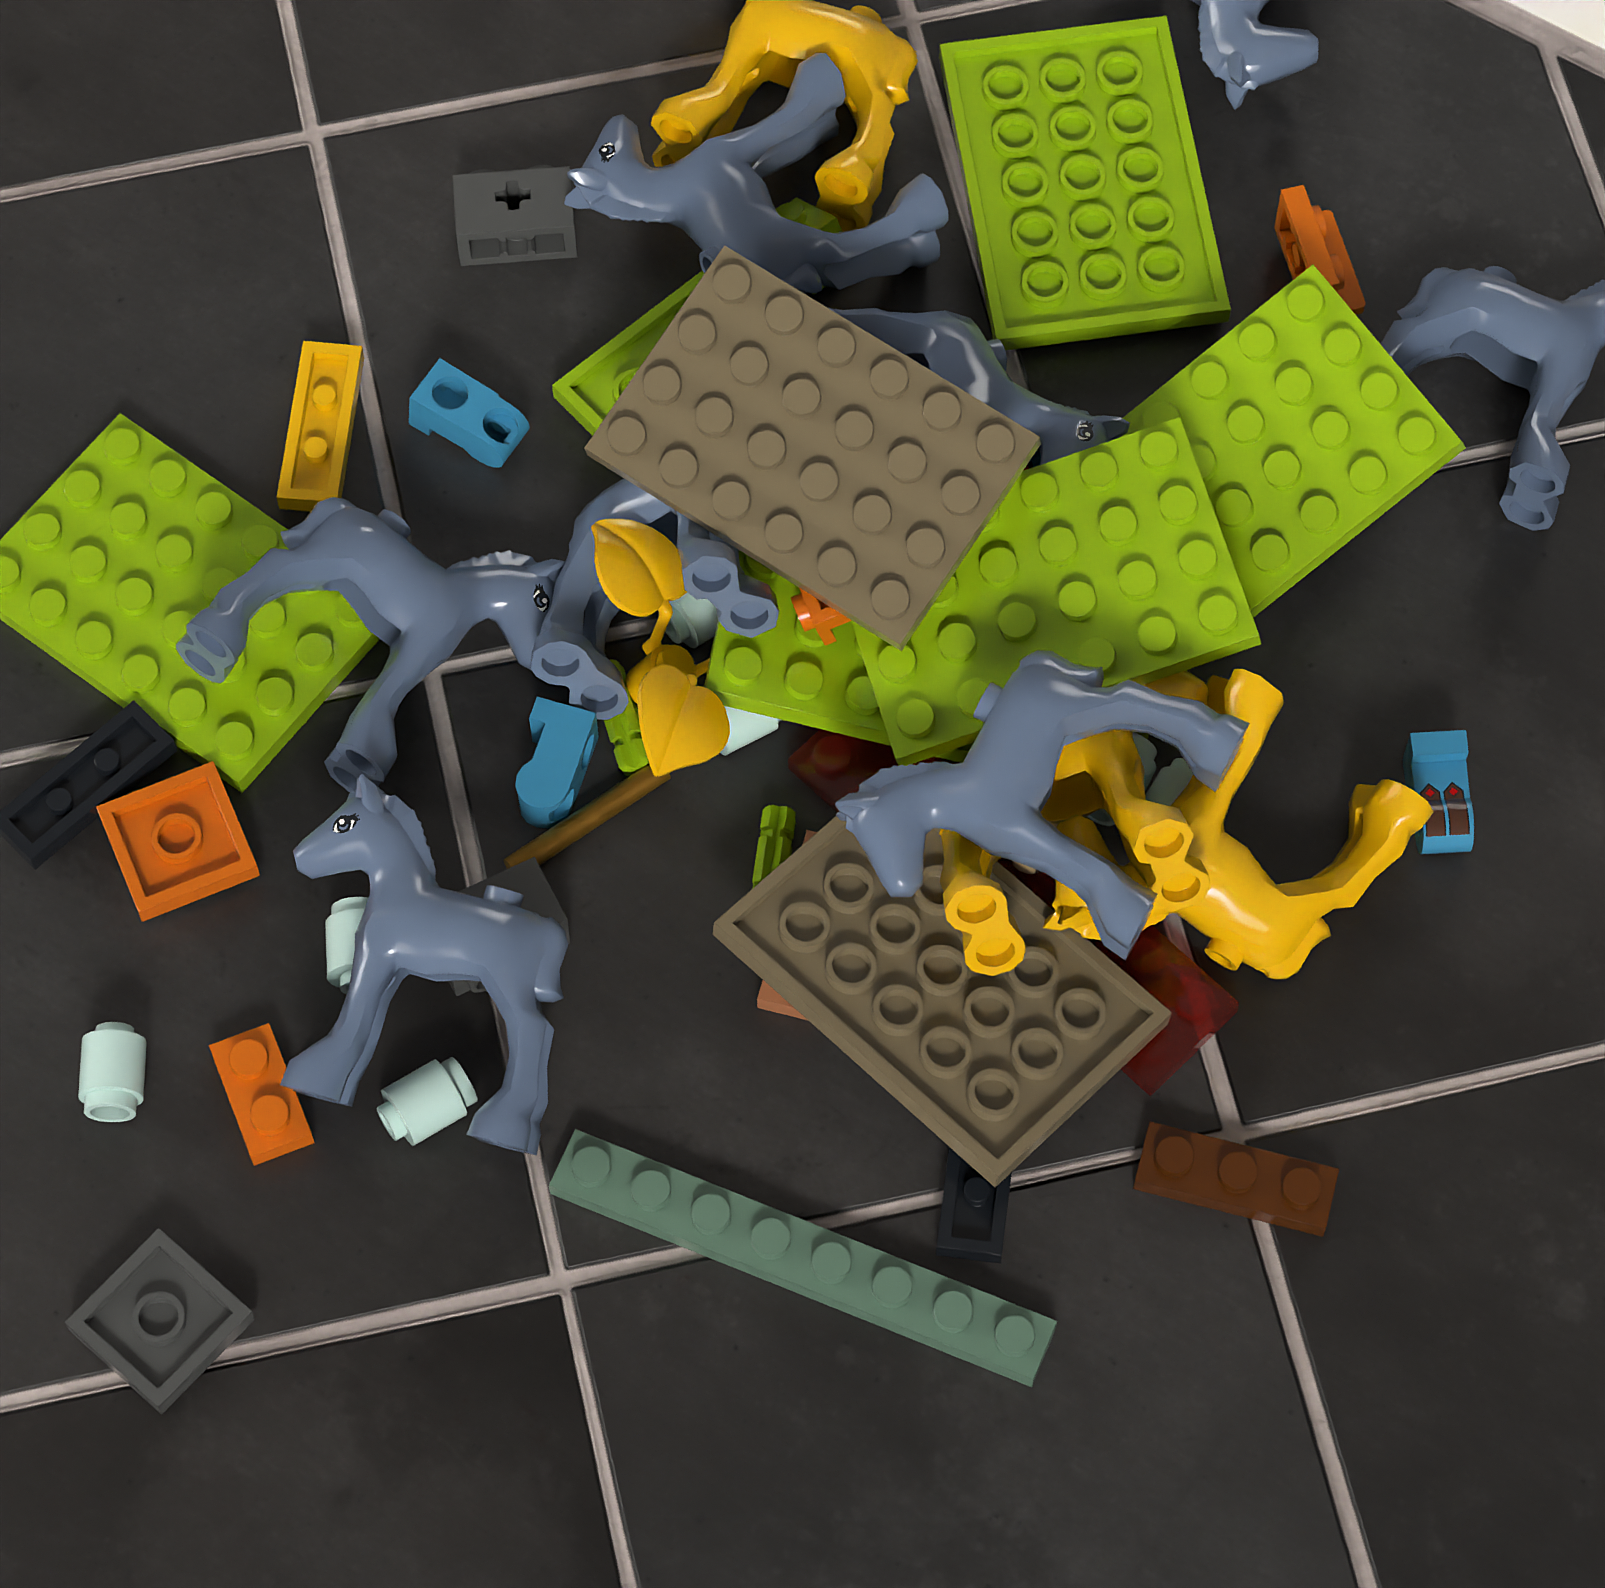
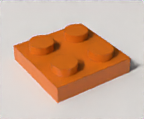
(178, 841)

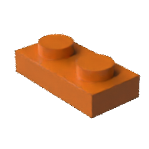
(264, 1110)

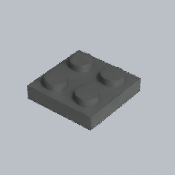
(160, 1321)

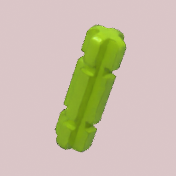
(626, 735)
(774, 841)

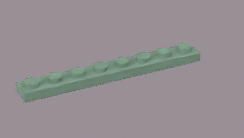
(803, 1257)

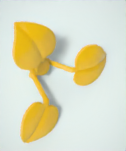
(676, 718)

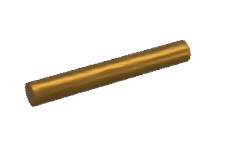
(588, 817)

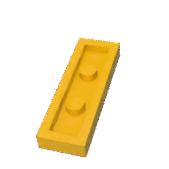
(320, 424)

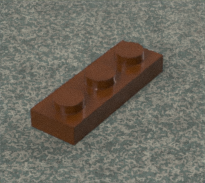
(1236, 1179)

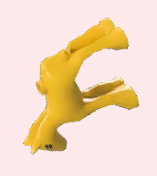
(768, 45)
(1089, 776)
(1245, 910)

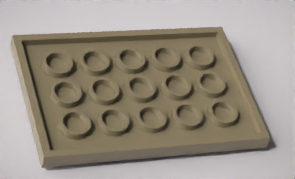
(813, 447)
(888, 983)

